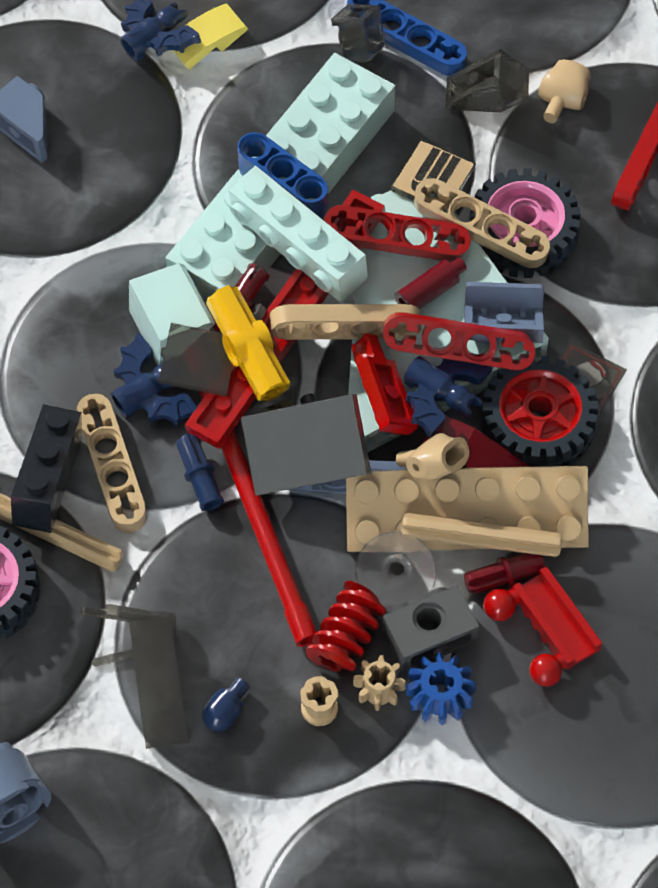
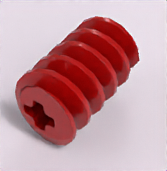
(345, 627)

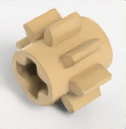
(380, 672)

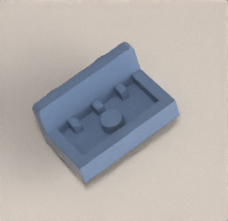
(505, 307)

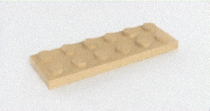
(505, 496)

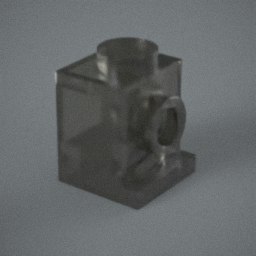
(360, 31)

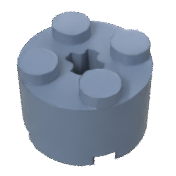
(20, 793)

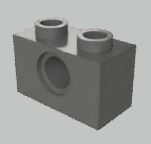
(411, 642)

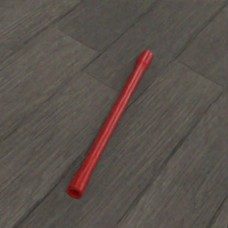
(295, 609)

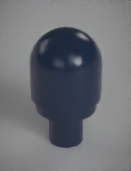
(225, 706)

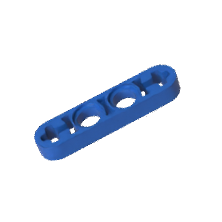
(411, 28)

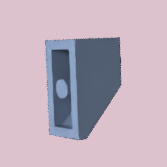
(24, 116)

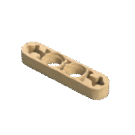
(484, 217)
(336, 320)
(112, 462)

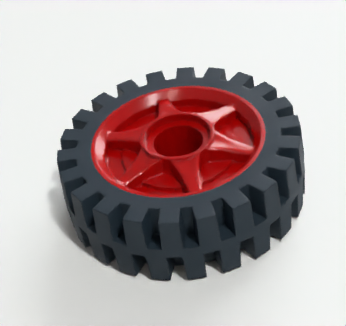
(544, 388)

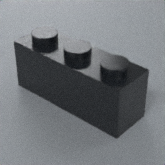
(46, 468)

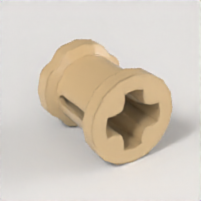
(328, 692)

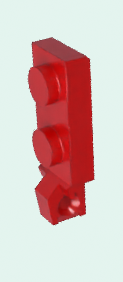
(383, 386)

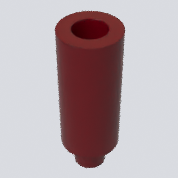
(431, 283)

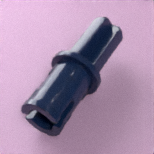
(199, 472)

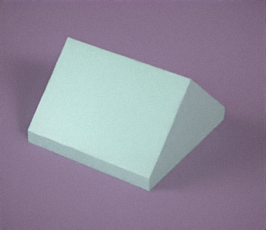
(165, 299)

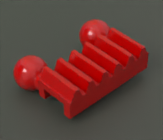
(556, 620)

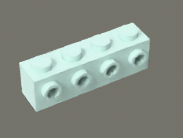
(298, 234)

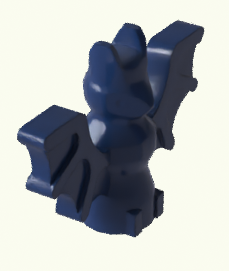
(155, 31)
(439, 385)
(143, 389)

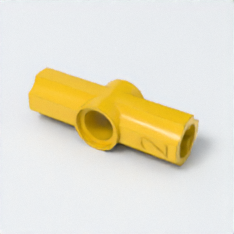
(248, 343)

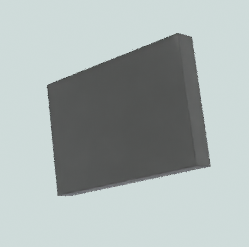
(306, 444)

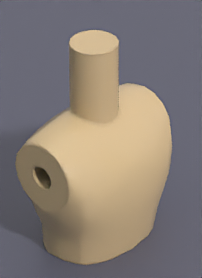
(564, 87)
(435, 457)

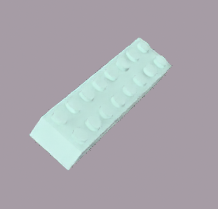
(322, 130)

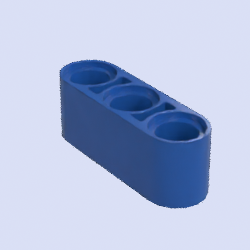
(278, 163)

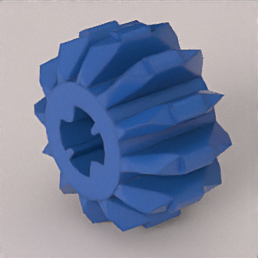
(426, 694)

